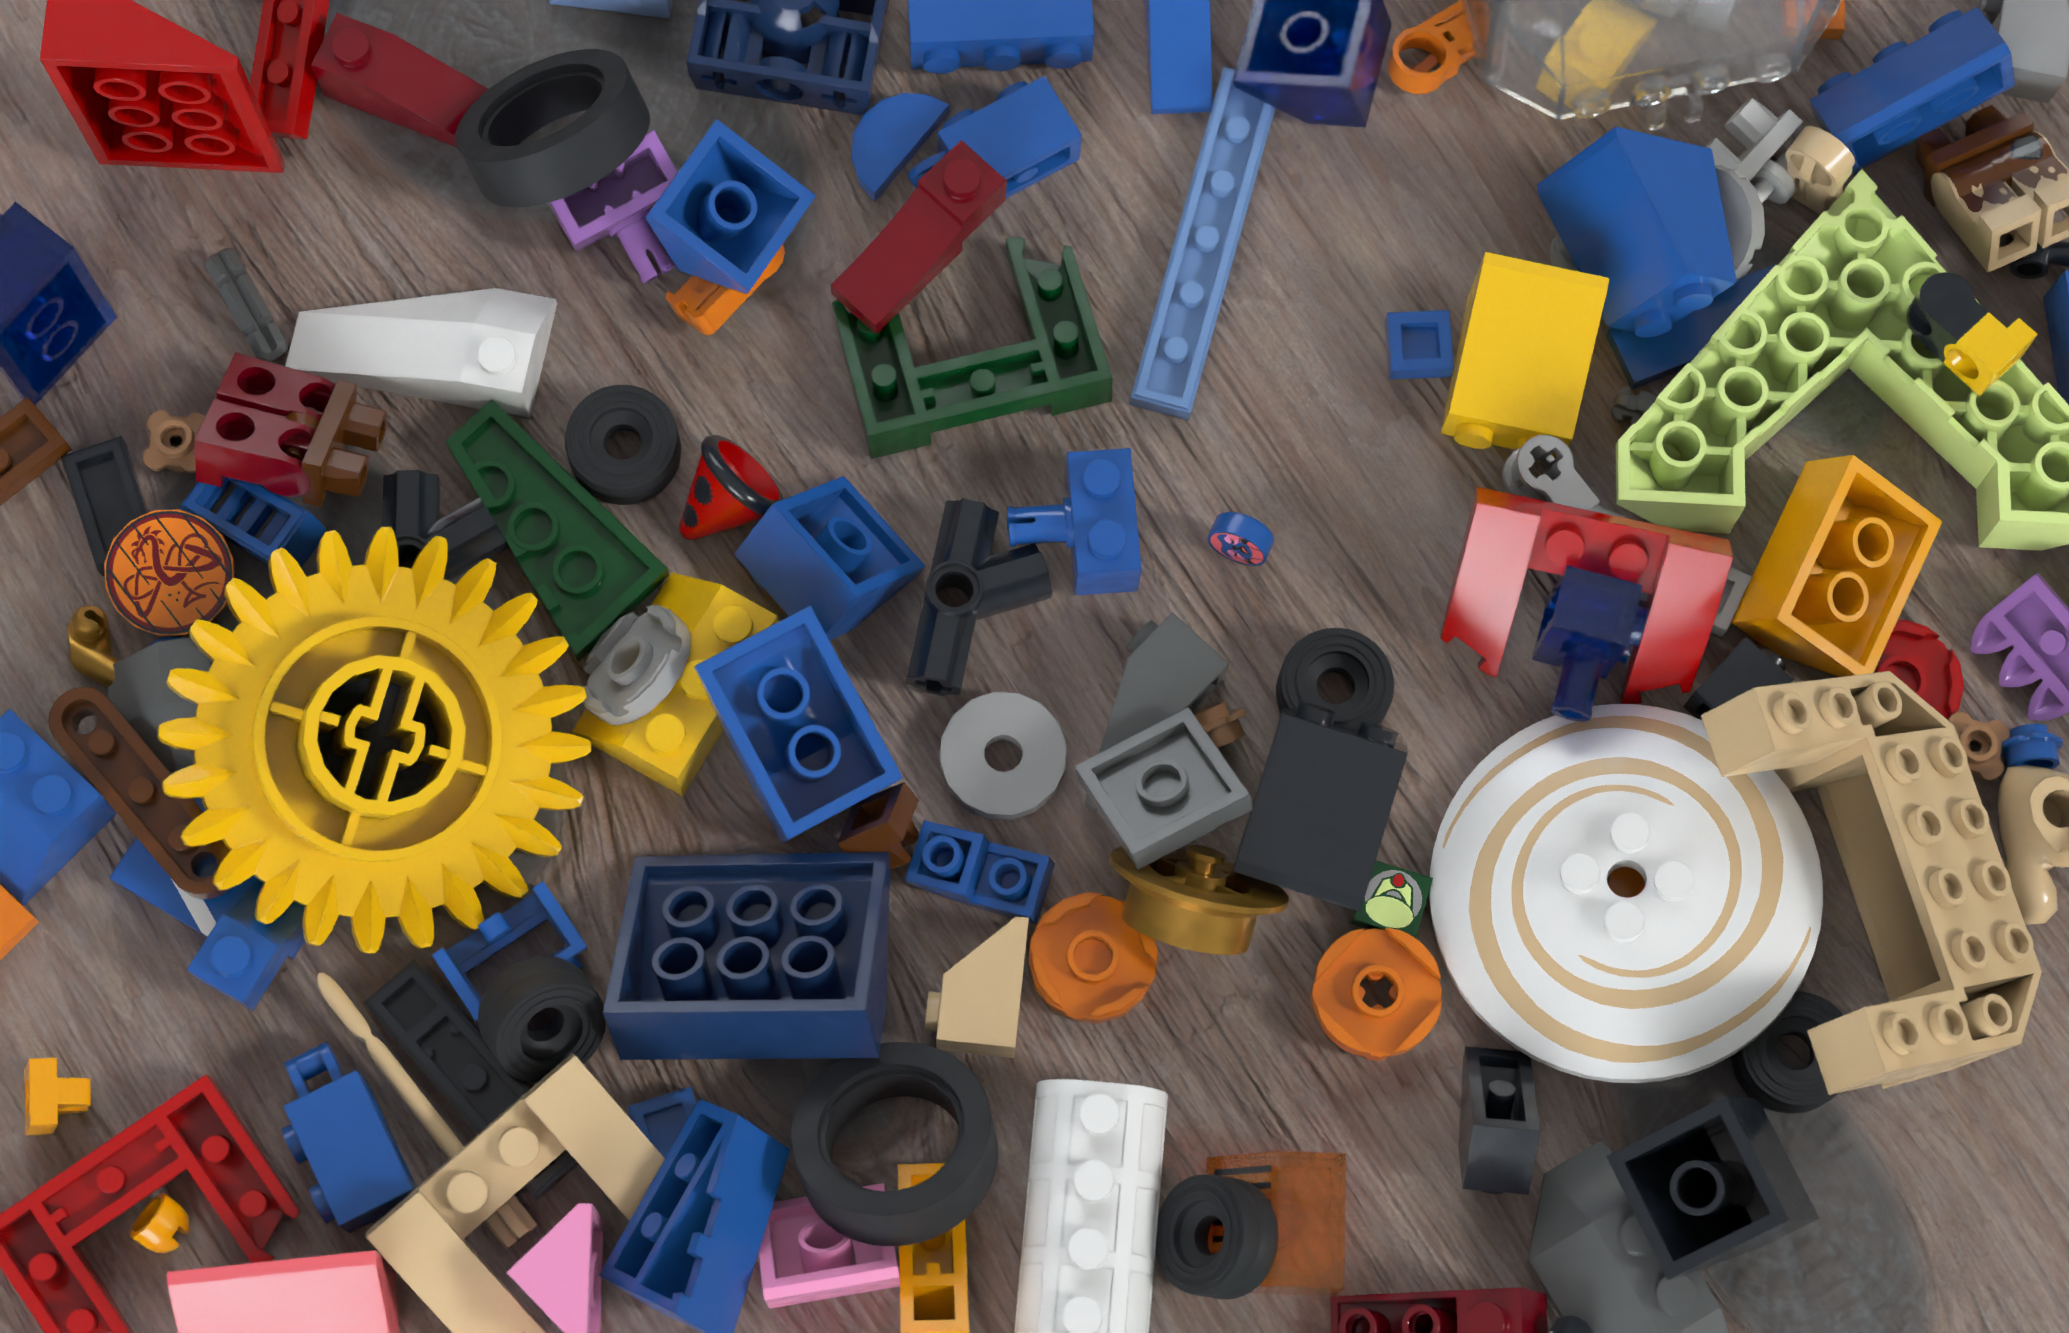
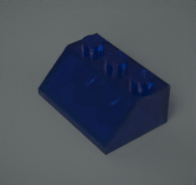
(46, 305)

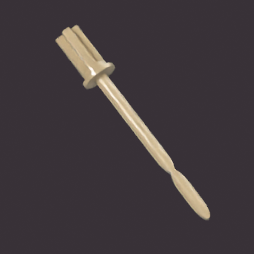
(511, 1220)

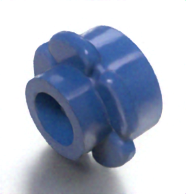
(2031, 746)

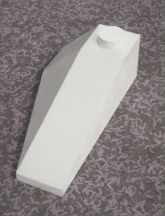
(433, 347)

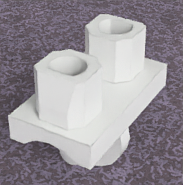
(1762, 136)

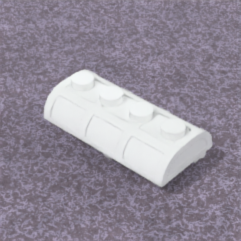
(1091, 1208)

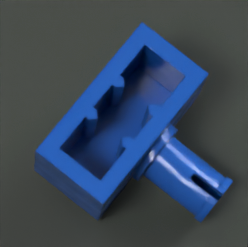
(1093, 521)

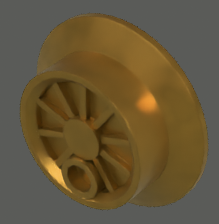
(1196, 900)

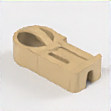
(1818, 168)

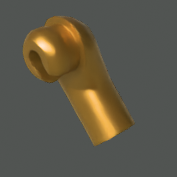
(91, 645)

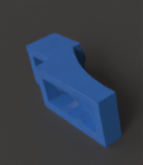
(245, 954)

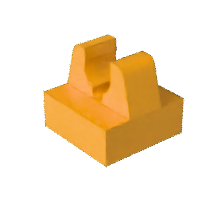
(50, 1096)

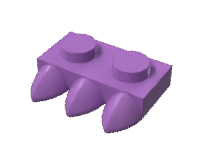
(2038, 629)

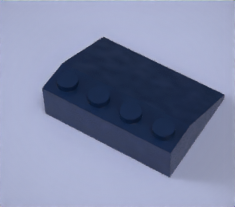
(752, 957)

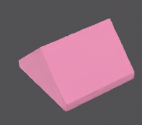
(813, 1262)
(565, 1271)

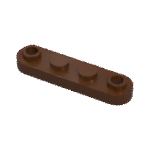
(131, 783)

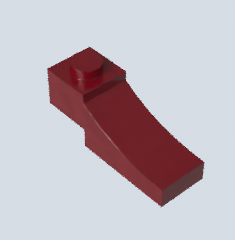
(921, 237)

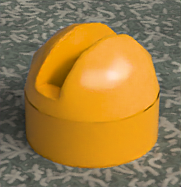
(159, 1223)

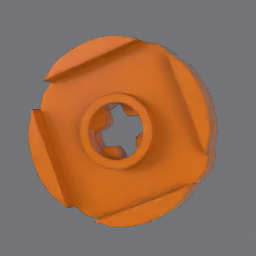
(1374, 956)

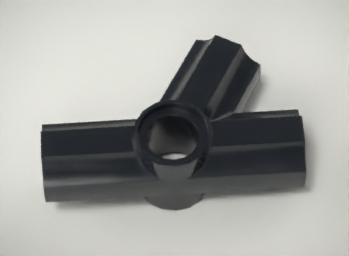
(413, 512)
(990, 582)

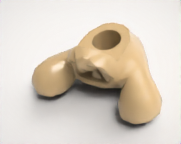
(2034, 835)

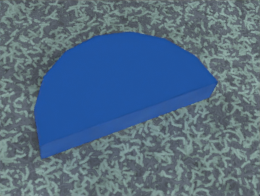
(891, 137)

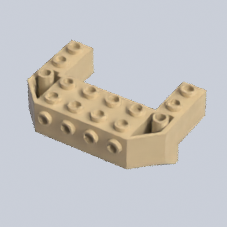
(1916, 863)

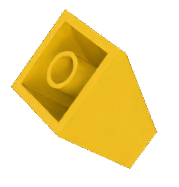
(1522, 353)

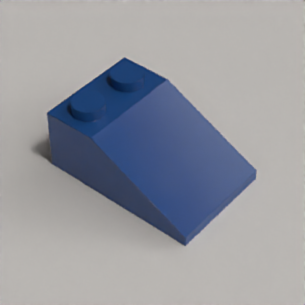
(797, 724)

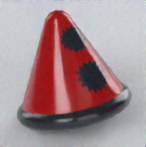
(726, 490)

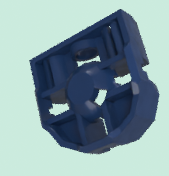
(733, 35)

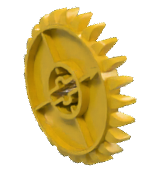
(314, 835)

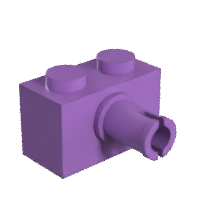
(619, 208)

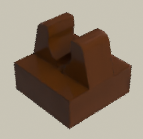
(882, 824)

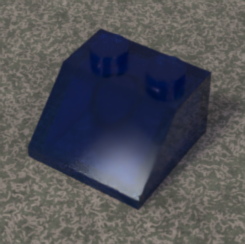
(1315, 58)

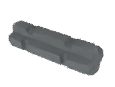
(246, 305)

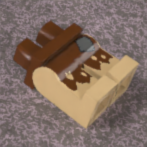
(1996, 184)

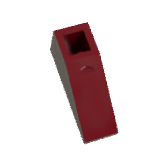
(1442, 1312)

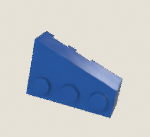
(701, 1221)

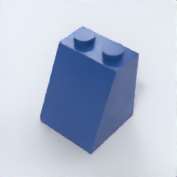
(1648, 221)

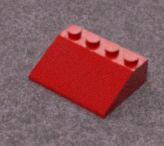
(153, 90)

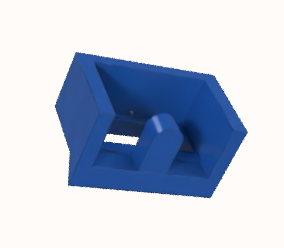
(501, 931)

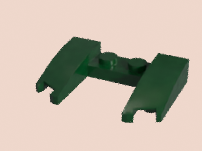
(1056, 367)

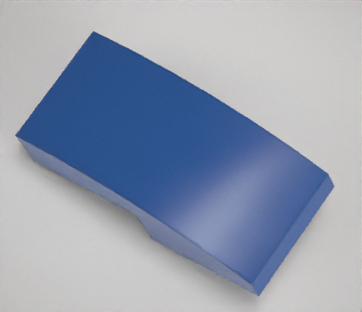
(979, 872)

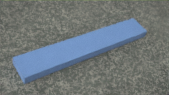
(1203, 252)

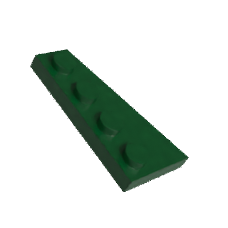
(560, 535)

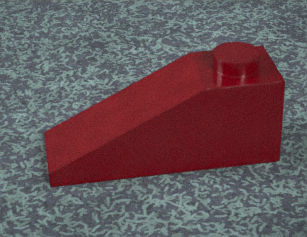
(392, 79)

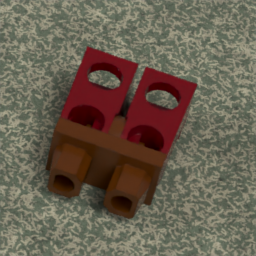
(287, 432)

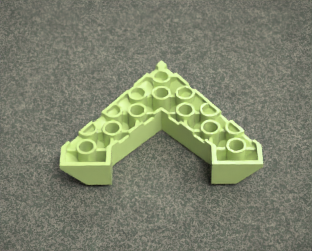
(1816, 314)

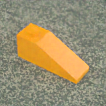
(933, 1272)

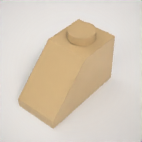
(982, 996)

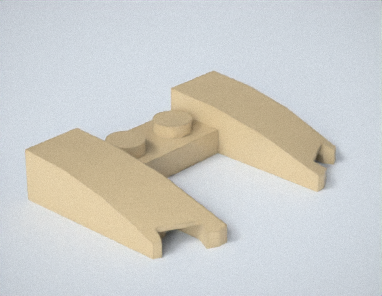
(429, 1226)

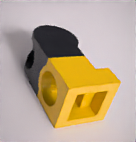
(1964, 332)

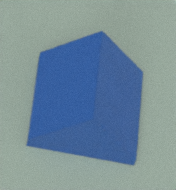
(727, 211)

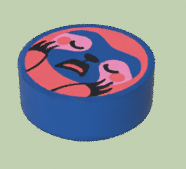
(1241, 538)

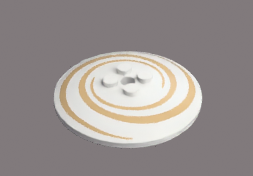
(1605, 978)

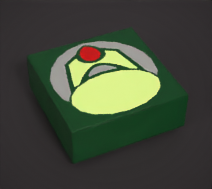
(1393, 899)

